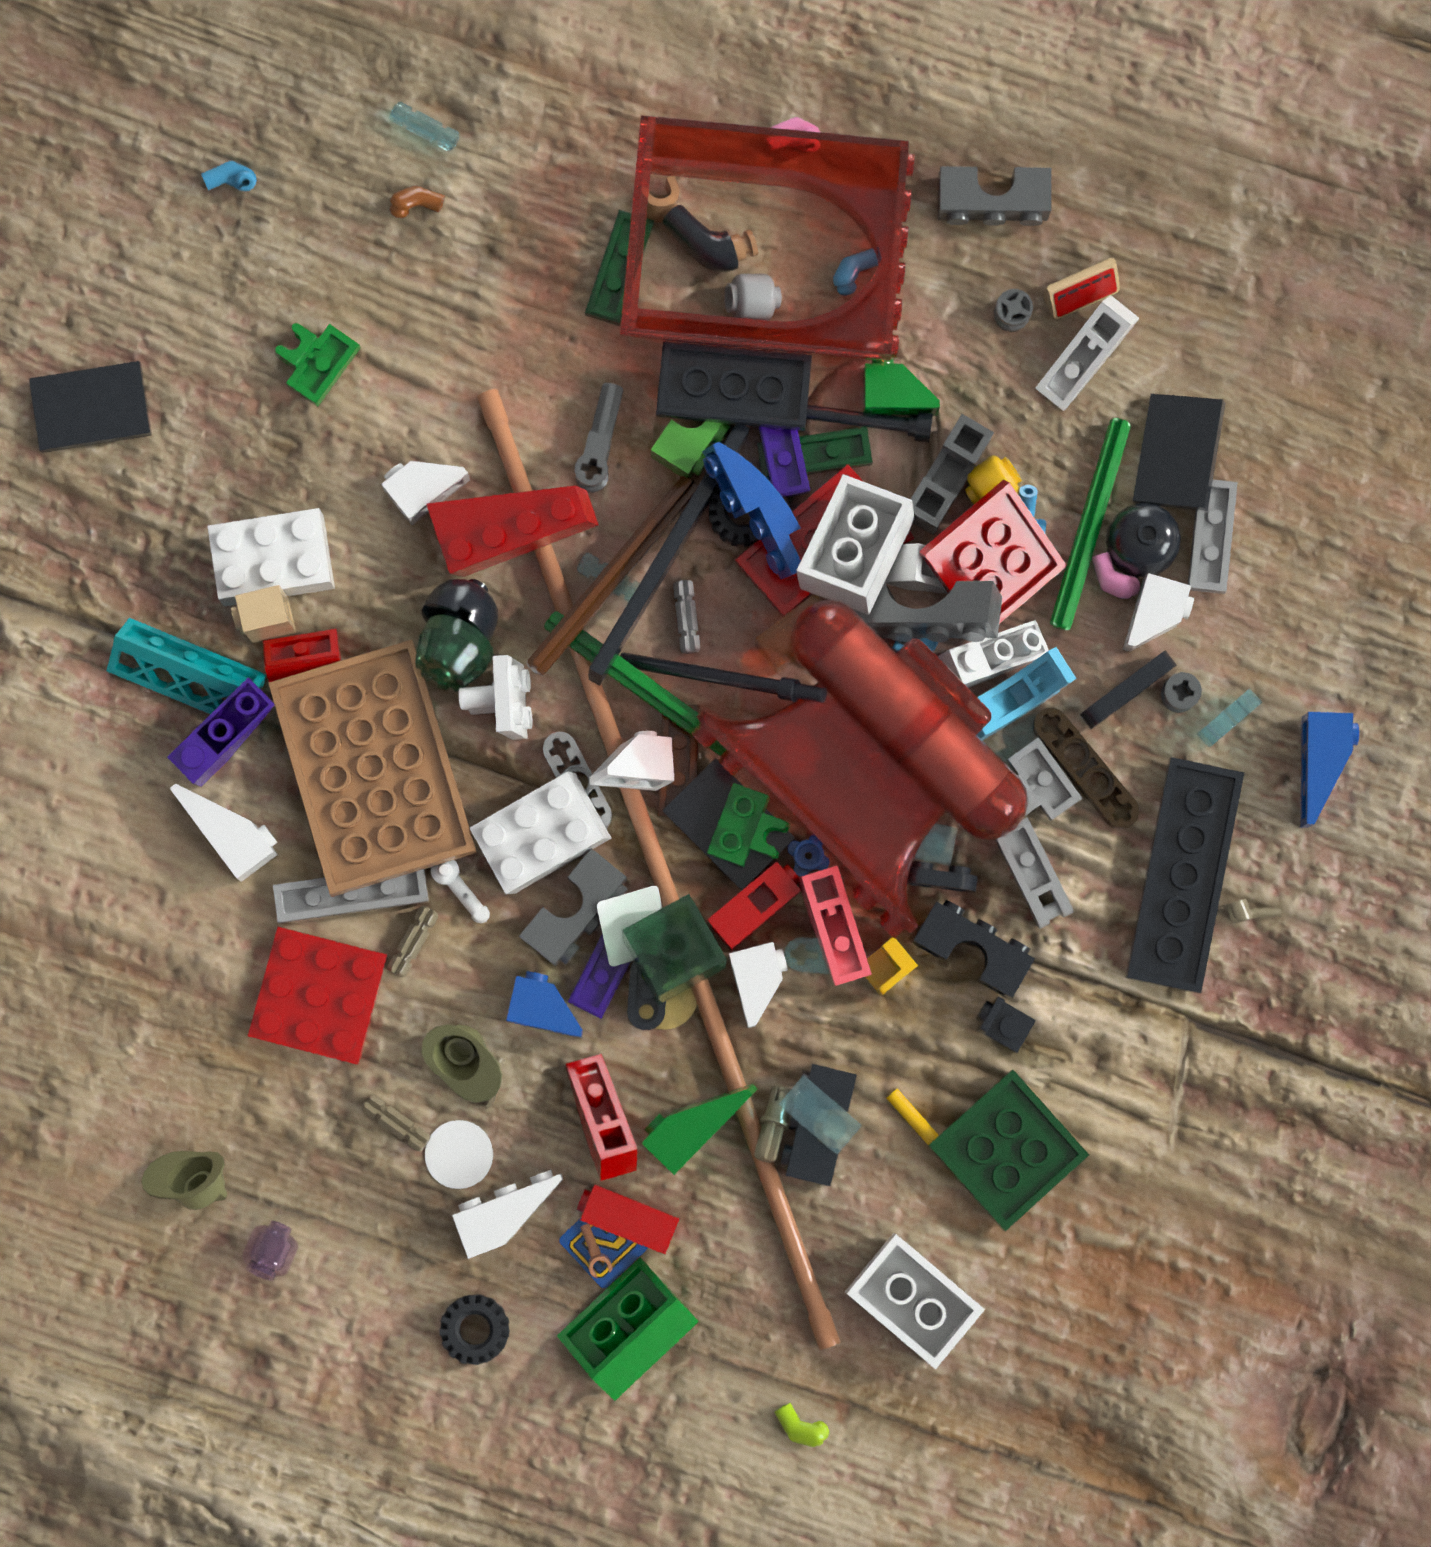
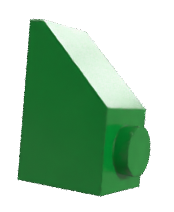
(895, 391)

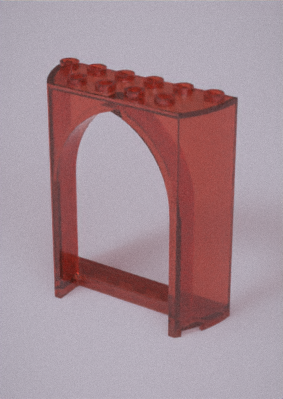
(850, 171)

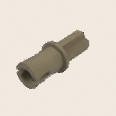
(773, 1126)

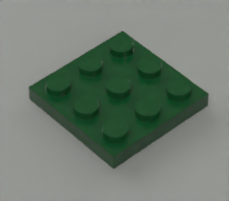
(1008, 1150)

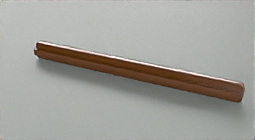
(612, 576)

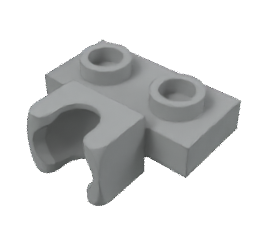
(1044, 780)

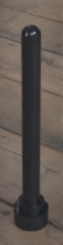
(916, 426)

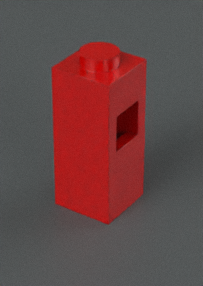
(755, 905)
(627, 1218)

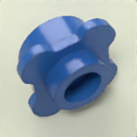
(803, 865)

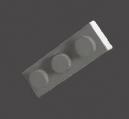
(1213, 540)

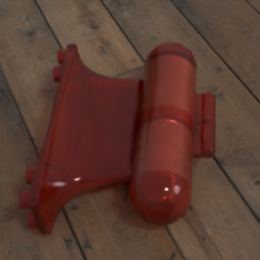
(874, 754)

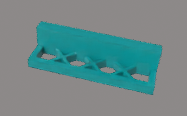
(183, 661)

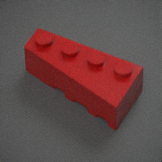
(504, 526)

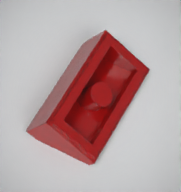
(300, 653)

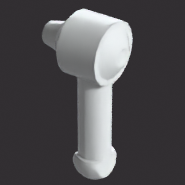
(448, 874)

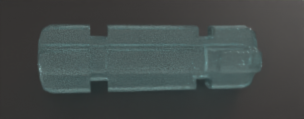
(424, 126)
(589, 567)

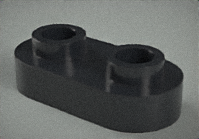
(956, 879)
(641, 995)

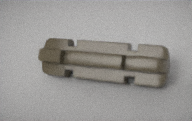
(412, 941)
(396, 1123)

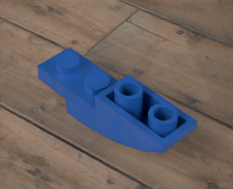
(750, 492)

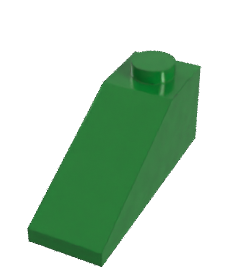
(687, 1129)

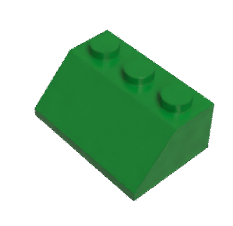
(627, 1329)

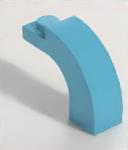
(1025, 690)

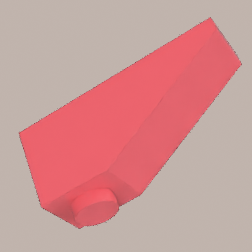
(834, 925)

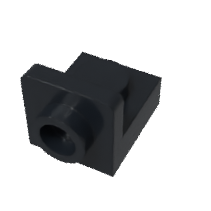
(1004, 1024)

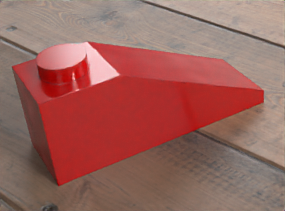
(602, 1118)

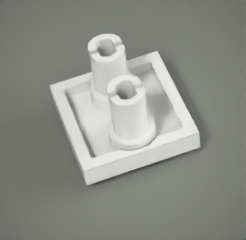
(504, 698)

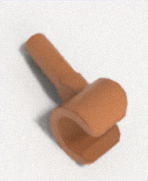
(594, 1250)

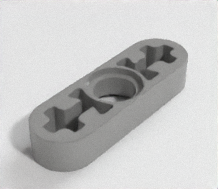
(573, 753)

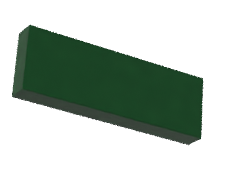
(608, 290)
(831, 451)

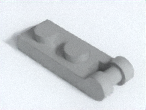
(1034, 873)

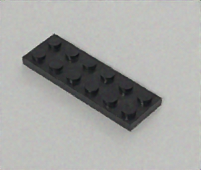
(1185, 875)

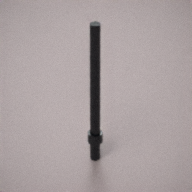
(786, 688)

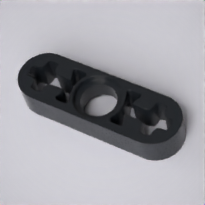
(1128, 689)

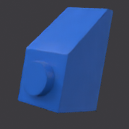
(541, 1006)

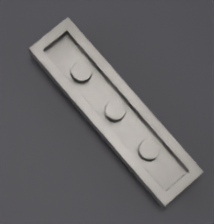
(312, 898)

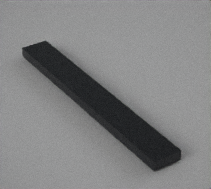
(660, 566)

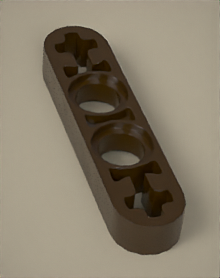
(1080, 772)

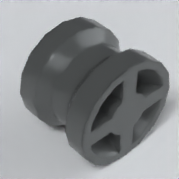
(1016, 303)
(1178, 699)

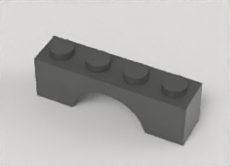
(966, 612)

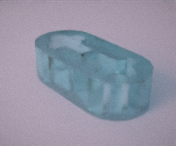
(1229, 718)
(814, 966)

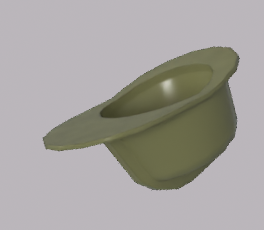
(462, 1061)
(188, 1177)

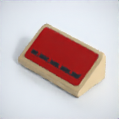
(1082, 289)

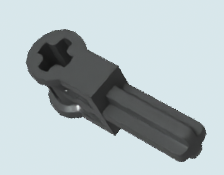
(599, 439)

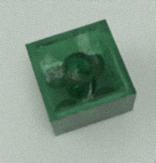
(674, 949)

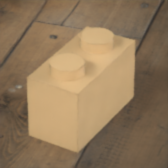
(263, 614)

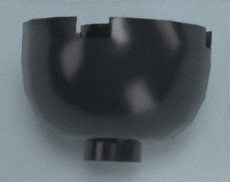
(1143, 540)
(465, 601)

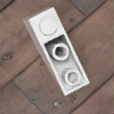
(995, 656)
(497, 1221)

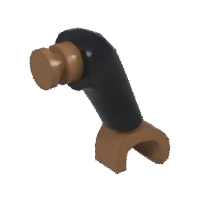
(709, 248)

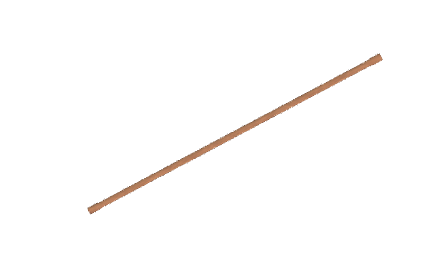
(818, 1314)

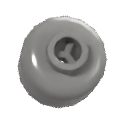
(752, 296)

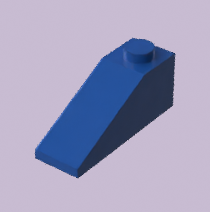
(1325, 749)

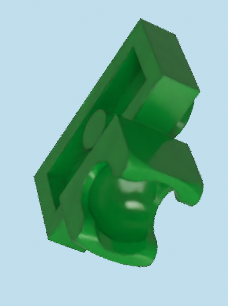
(317, 361)
(745, 827)

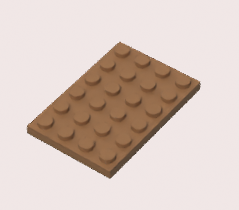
(372, 768)

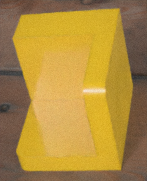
(889, 966)

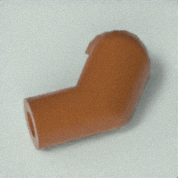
(413, 197)

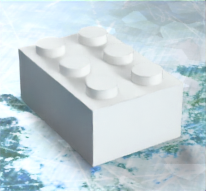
(855, 544)
(271, 552)
(540, 833)
(914, 1300)

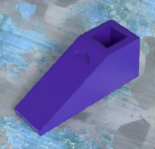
(221, 733)

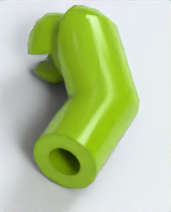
(799, 1431)

